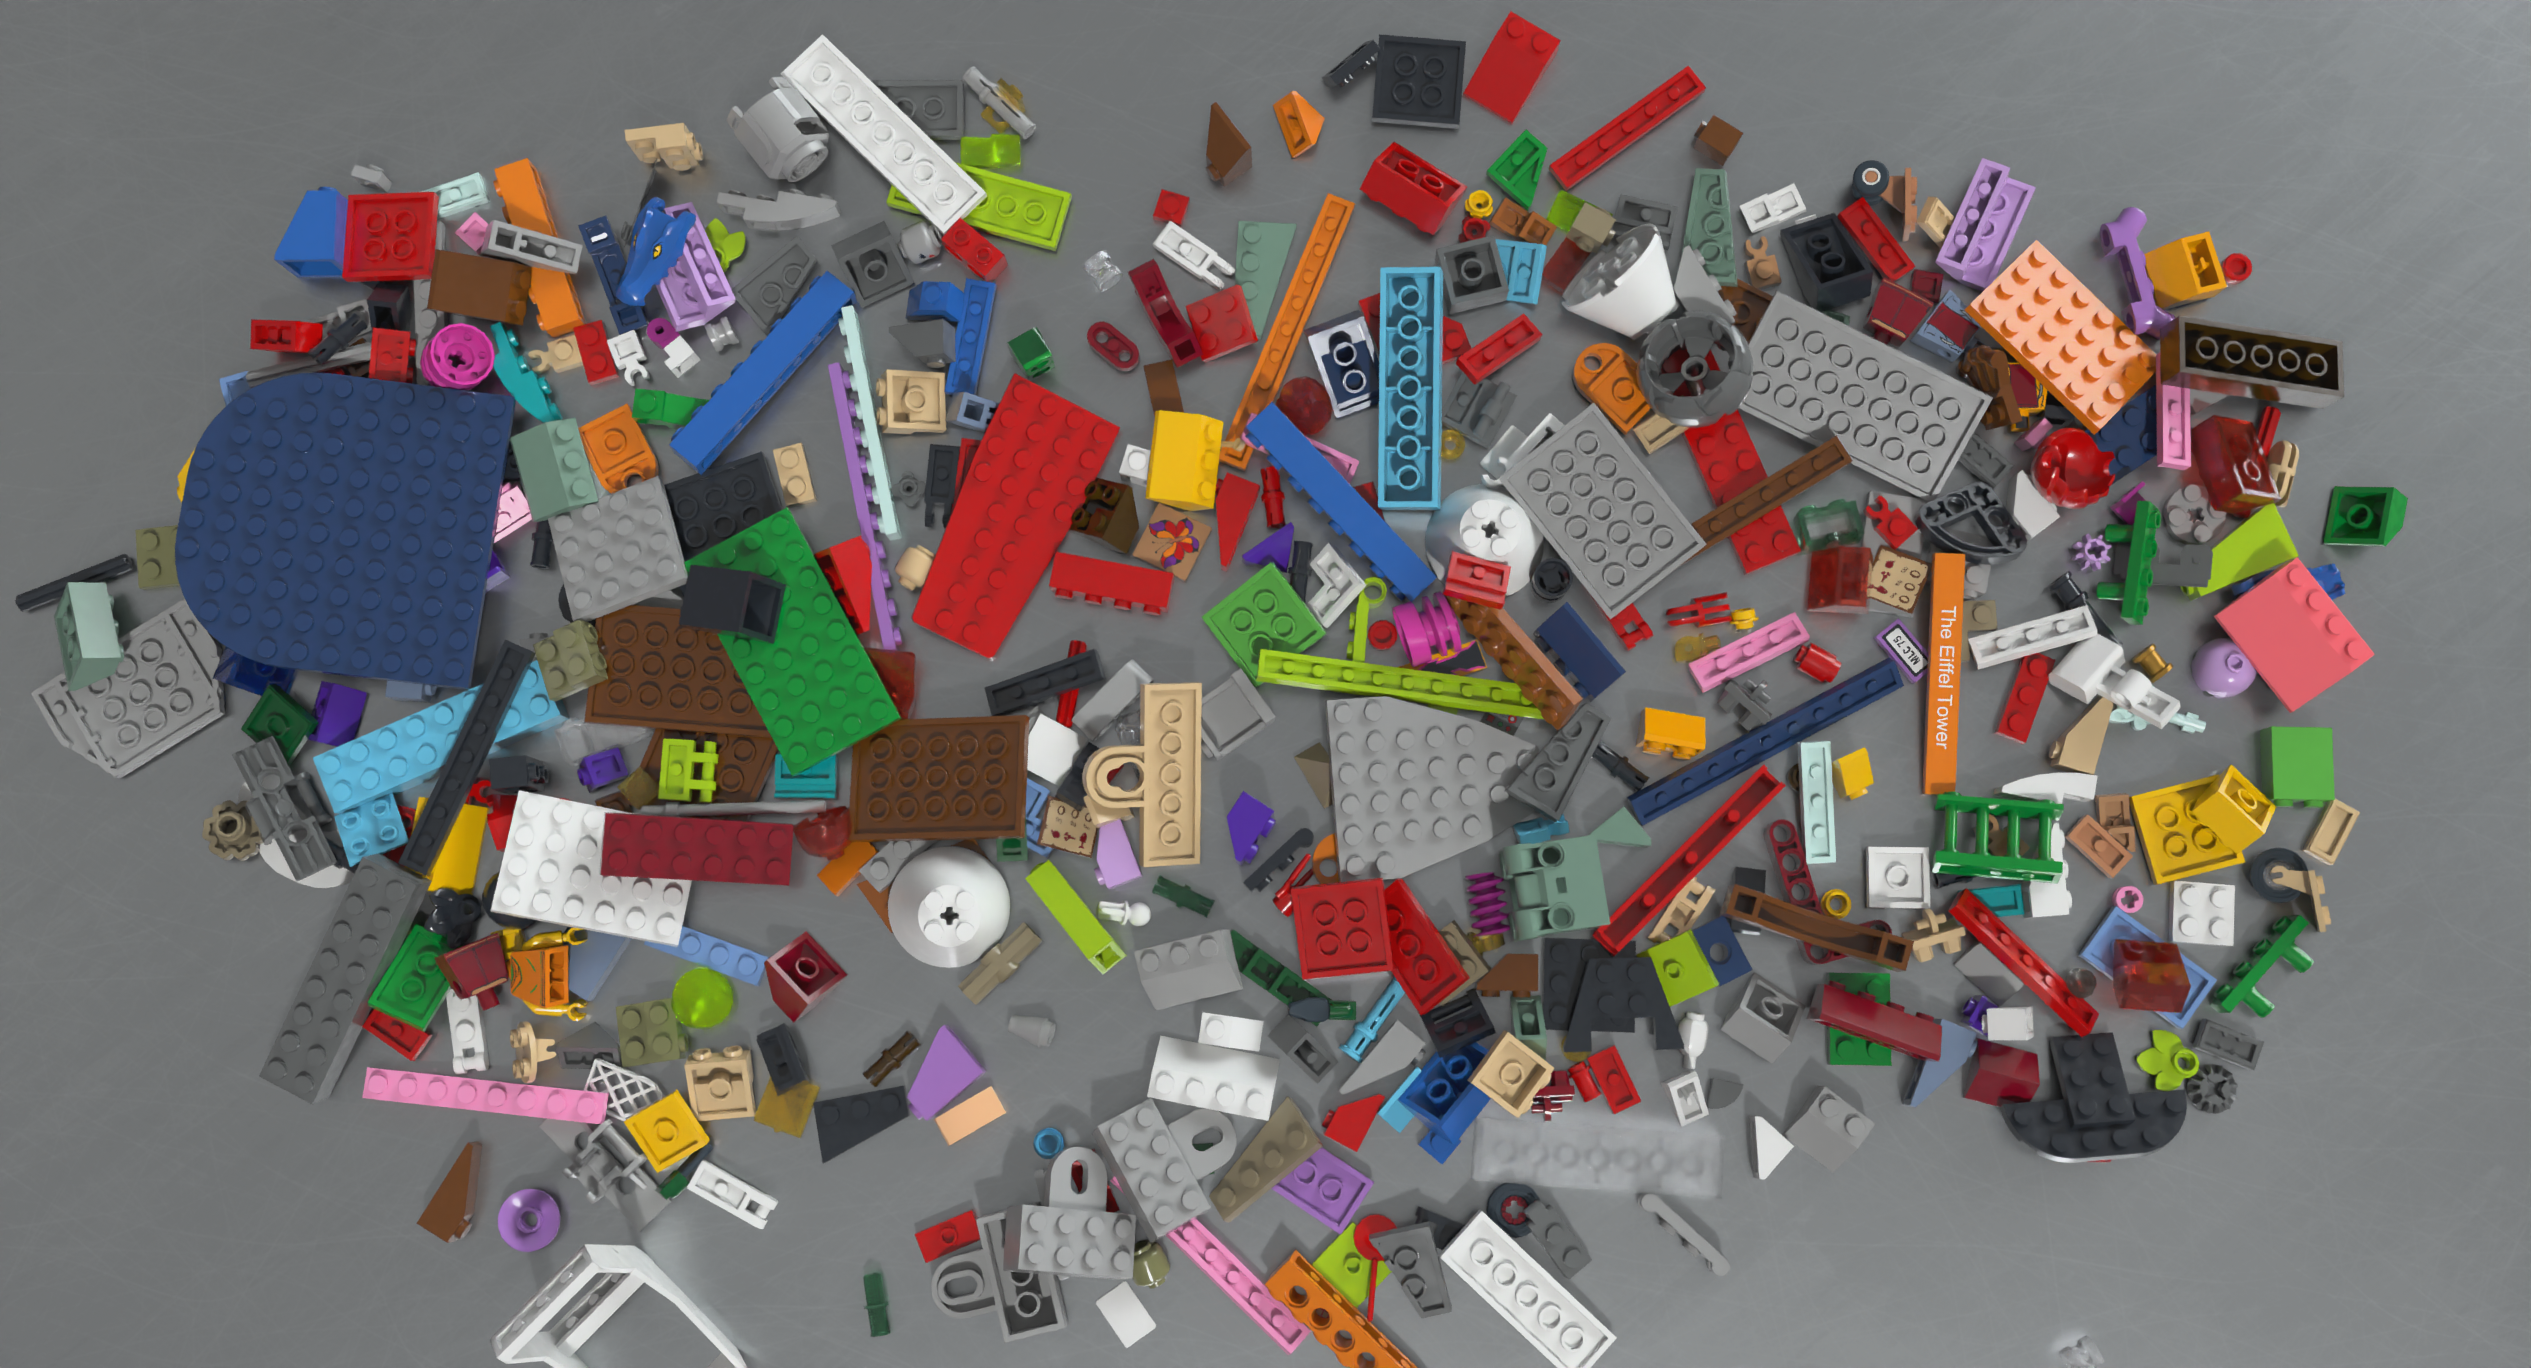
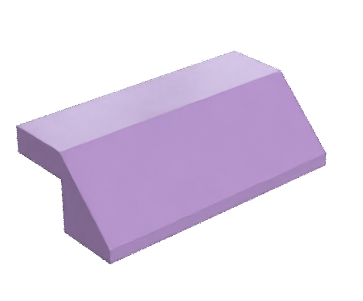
(1985, 226)
(696, 285)

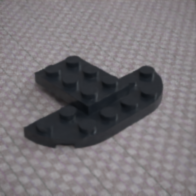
(2097, 1111)

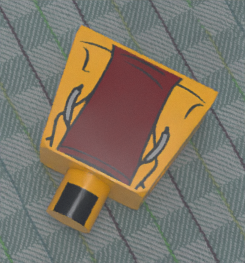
(2028, 394)

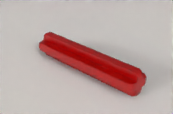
(1068, 700)

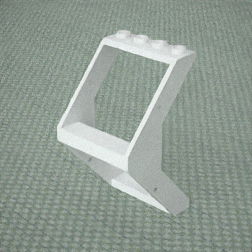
(625, 1272)

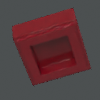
(1927, 284)

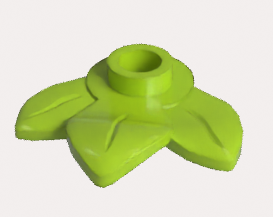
(725, 246)
(2163, 1060)

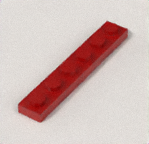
(1627, 128)
(2023, 962)

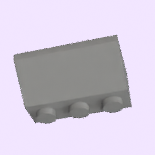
(1189, 969)

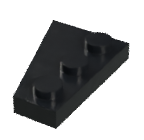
(855, 1118)

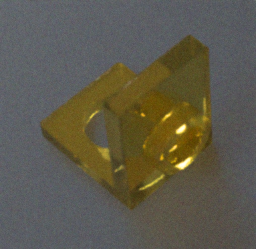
(1014, 96)

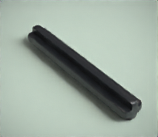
(55, 589)

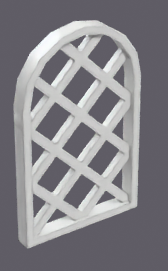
(619, 1071)

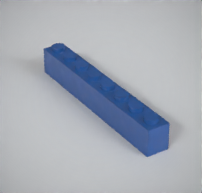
(762, 373)
(1340, 502)

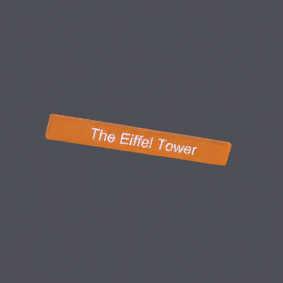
(1943, 673)

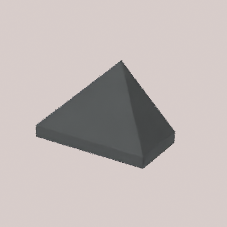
(586, 1045)

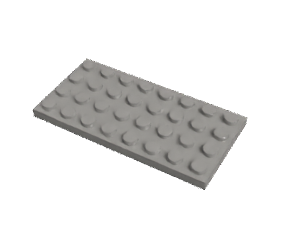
(1879, 402)

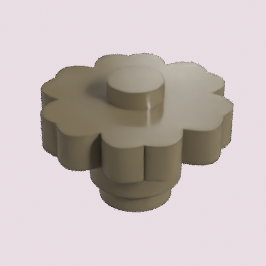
(232, 832)

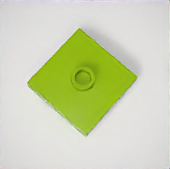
(1681, 967)
(1347, 1268)

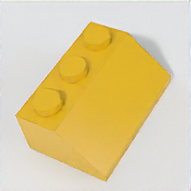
(1184, 460)
(462, 851)

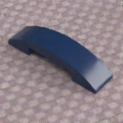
(611, 265)

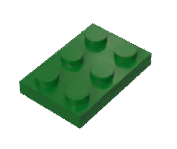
(414, 983)
(1851, 1050)

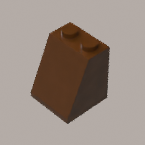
(479, 287)

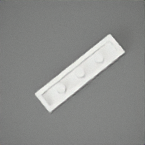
(2032, 637)

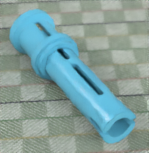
(1366, 1031)

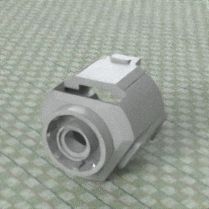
(782, 133)

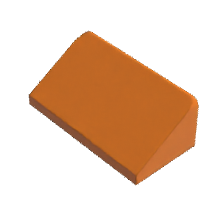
(844, 870)

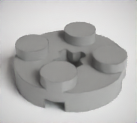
(2178, 521)

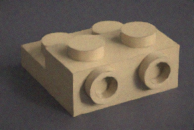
(669, 142)
(911, 402)
(1511, 1074)
(720, 1083)

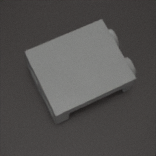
(1232, 716)

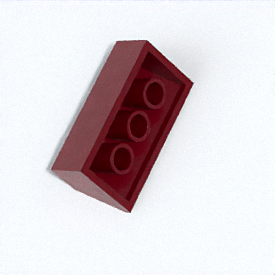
(1875, 1022)

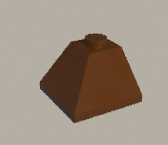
(1227, 150)

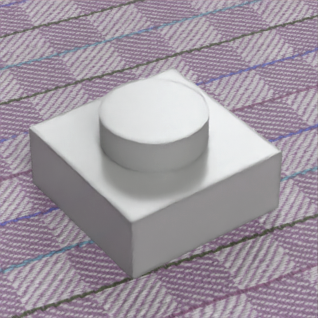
(371, 177)

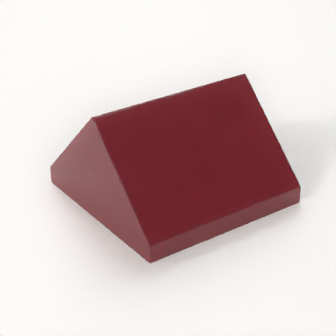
(2001, 1074)

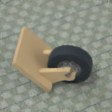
(2283, 876)

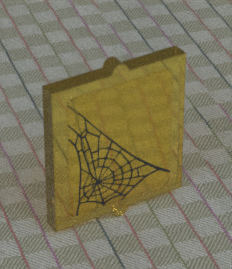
(787, 1112)

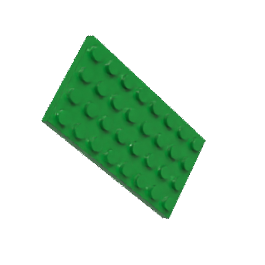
(816, 677)

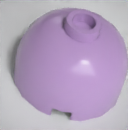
(2222, 668)

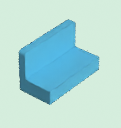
(1392, 1110)

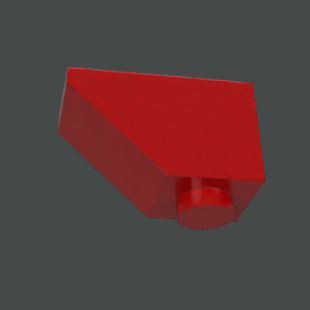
(1352, 1121)

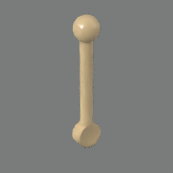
(1238, 444)

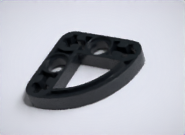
(1972, 506)

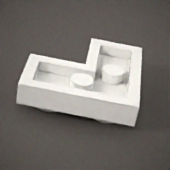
(1340, 586)

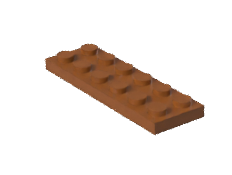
(1519, 660)

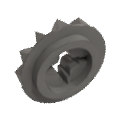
(2198, 1088)

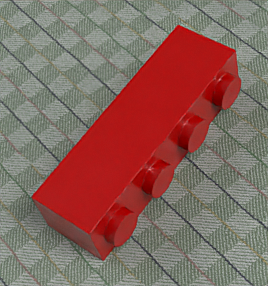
(1111, 582)

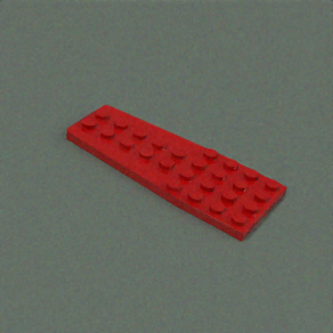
(1011, 514)

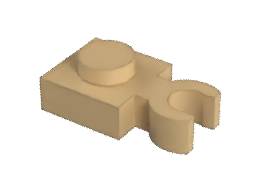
(562, 355)

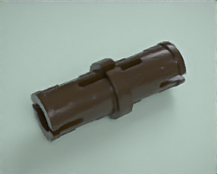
(891, 1058)

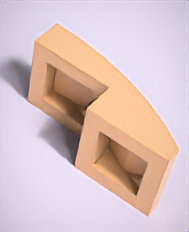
(969, 1116)

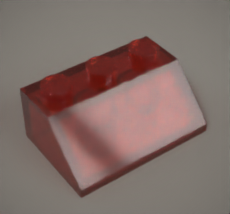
(2232, 465)

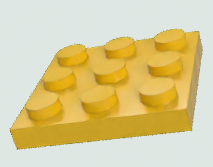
(2173, 837)

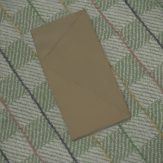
(1316, 769)

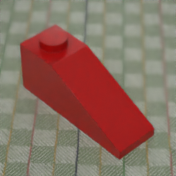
(1234, 506)

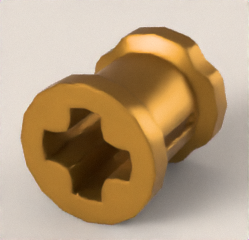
(2152, 663)

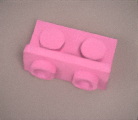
(512, 510)

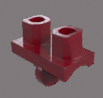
(1558, 1091)

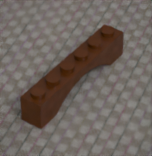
(1816, 929)

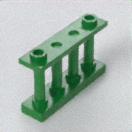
(1981, 862)

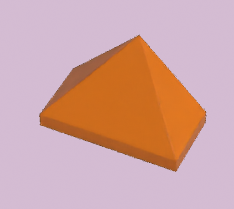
(1298, 122)

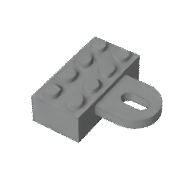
(1161, 1166)
(1071, 1230)
(1024, 1301)

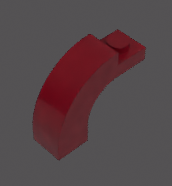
(1164, 314)

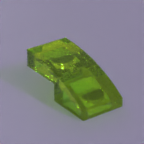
(991, 152)

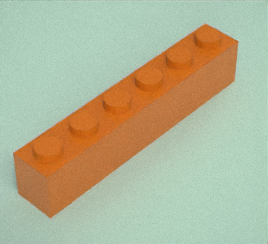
(528, 209)

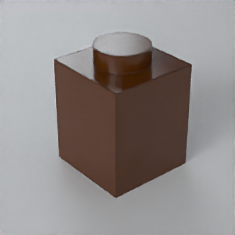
(1717, 139)

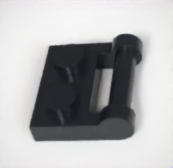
(1461, 1028)

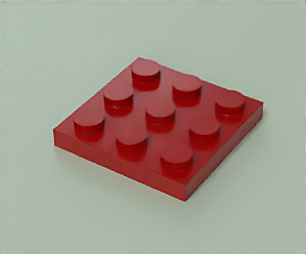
(390, 236)
(1342, 928)

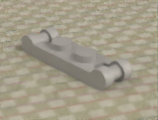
(1693, 1241)

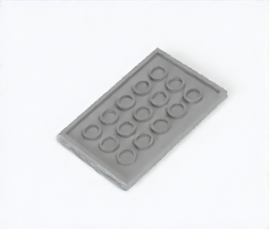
(1602, 511)

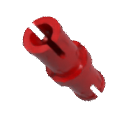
(1273, 497)

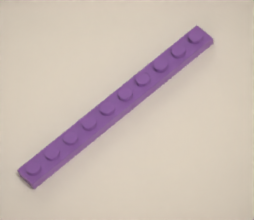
(862, 493)

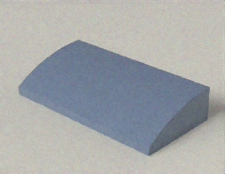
(592, 961)

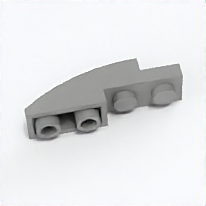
(789, 212)

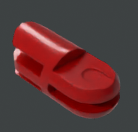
(1698, 612)

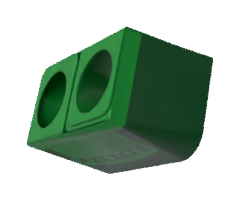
(1031, 353)

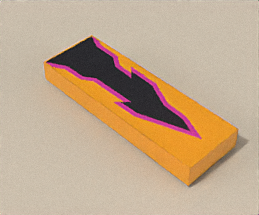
(1459, 663)

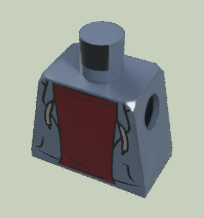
(1948, 329)

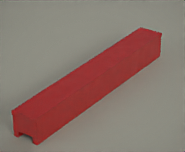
(1688, 860)

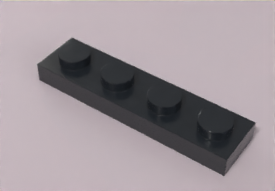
(1045, 683)

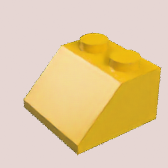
(2234, 810)

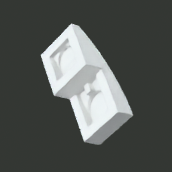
(1773, 208)

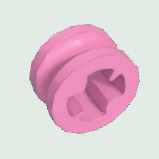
(2120, 893)

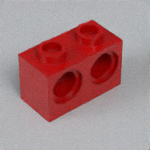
(974, 251)
(285, 335)

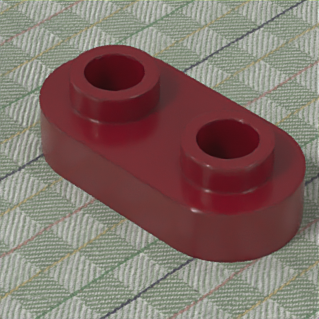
(1114, 346)

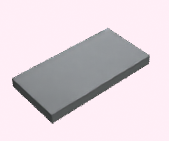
(1912, 546)

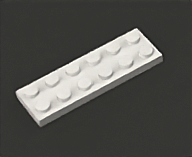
(1526, 1294)

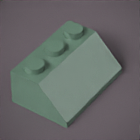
(553, 469)
(87, 634)

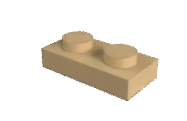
(794, 475)

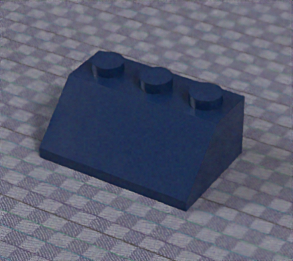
(1578, 653)

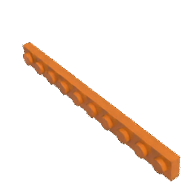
(1290, 322)

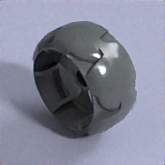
(1712, 390)

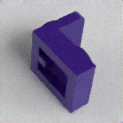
(602, 769)
(1973, 1011)

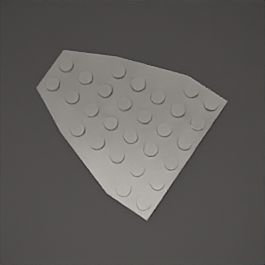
(1416, 785)

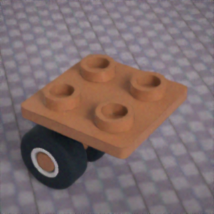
(1874, 184)

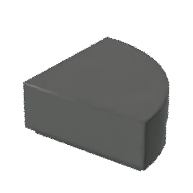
(1722, 1093)

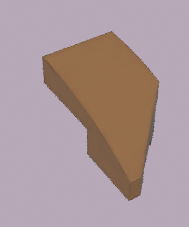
(2114, 817)

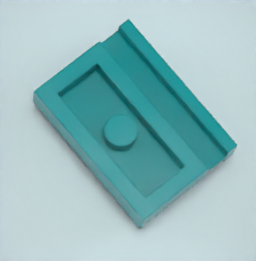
(813, 783)

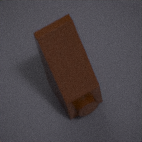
(455, 1200)

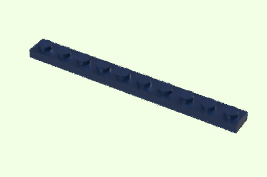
(1765, 741)

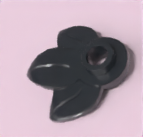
(449, 916)

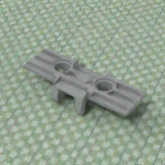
(602, 1172)

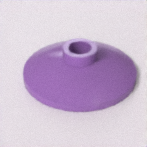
(514, 1223)

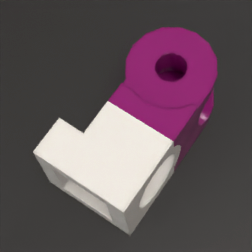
(665, 337)

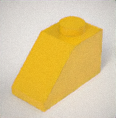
(1852, 774)

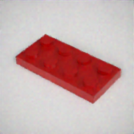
(1420, 954)

